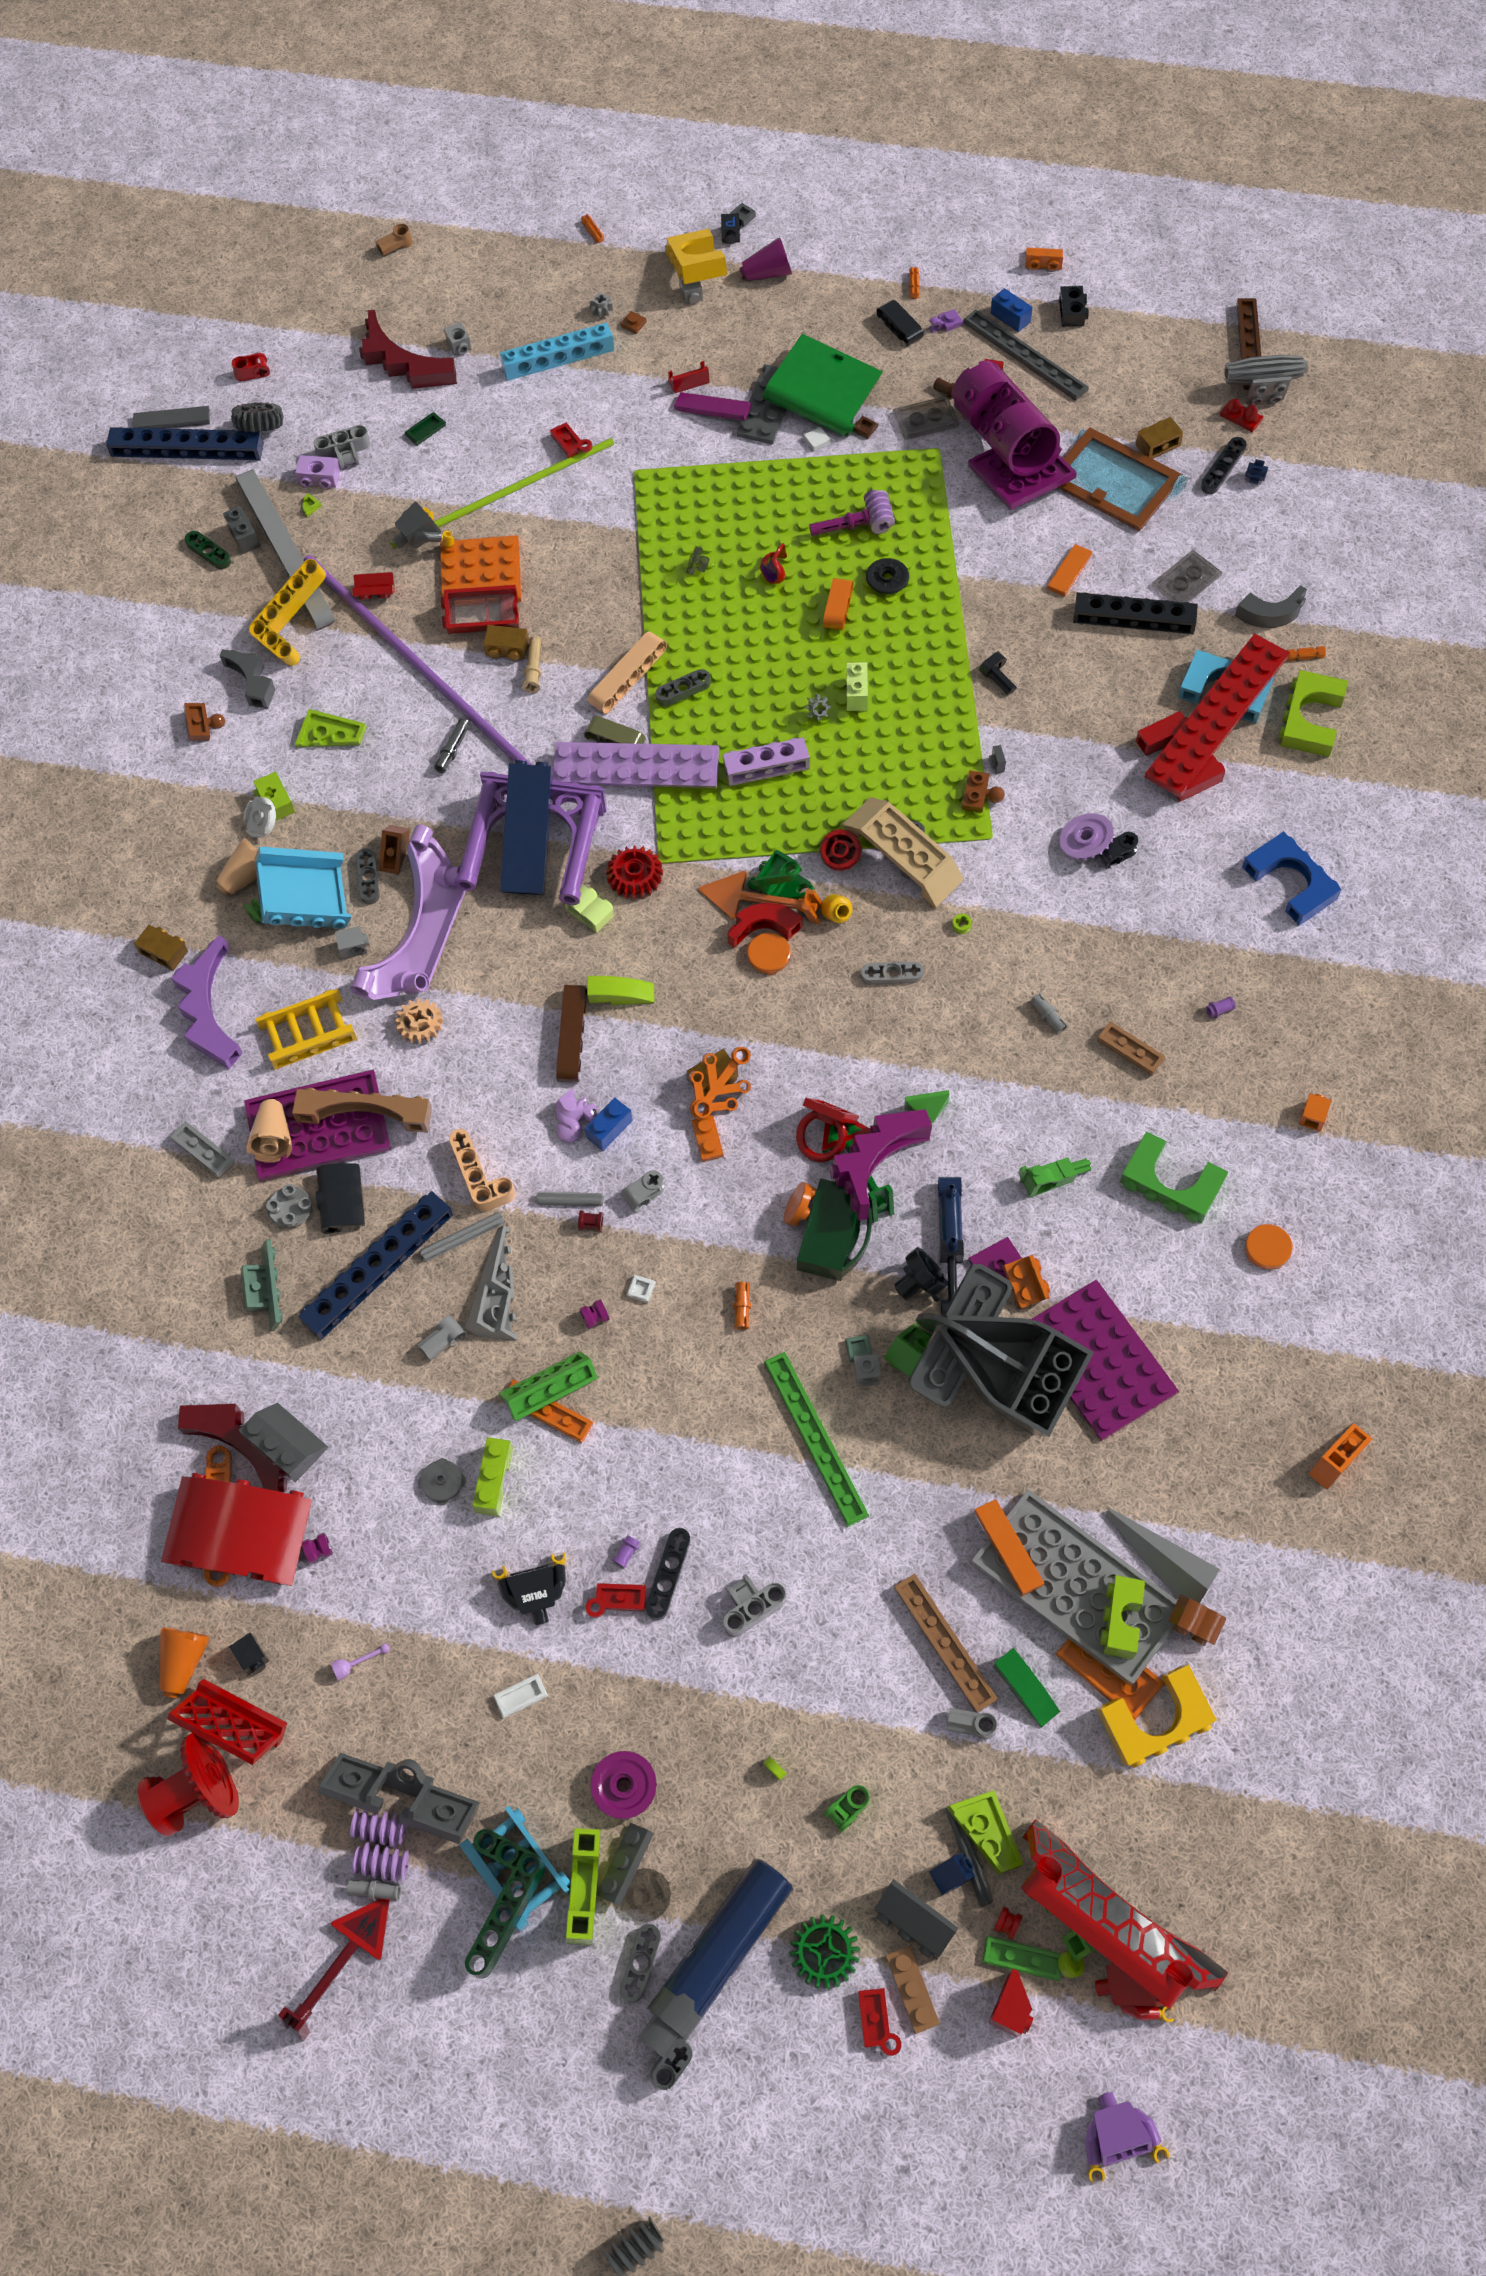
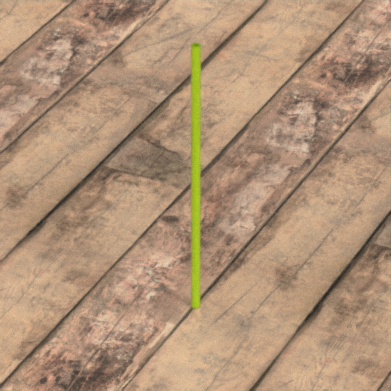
(520, 484)

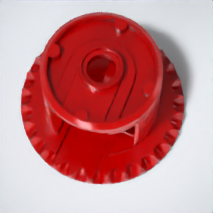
(201, 1781)

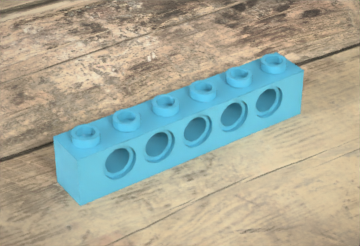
(557, 351)

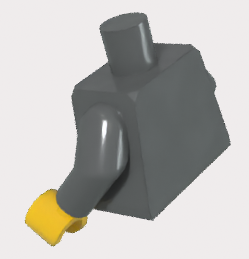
(418, 528)

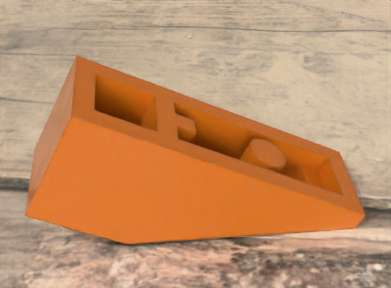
(1340, 1456)

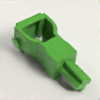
(1052, 1175)

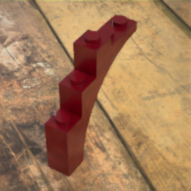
(419, 369)
(223, 1424)

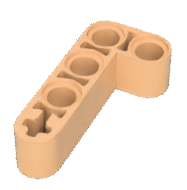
(474, 1170)

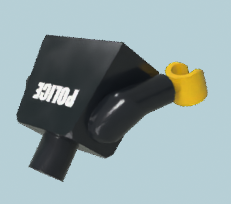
(533, 1588)

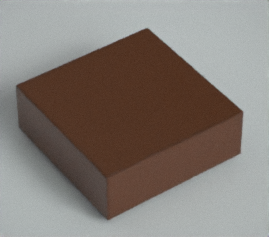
(865, 427)

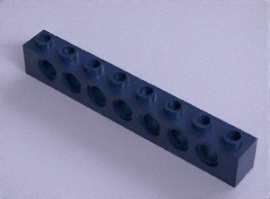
(184, 443)
(374, 1276)

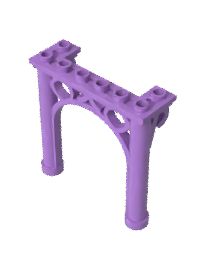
(590, 805)

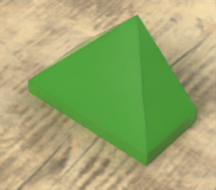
(932, 1102)

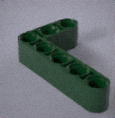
(505, 1900)

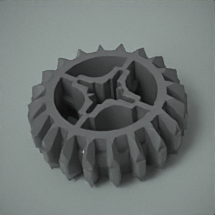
(257, 417)

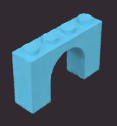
(1209, 667)

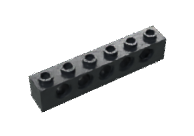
(1135, 613)

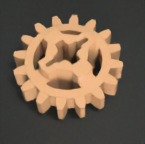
(420, 1022)

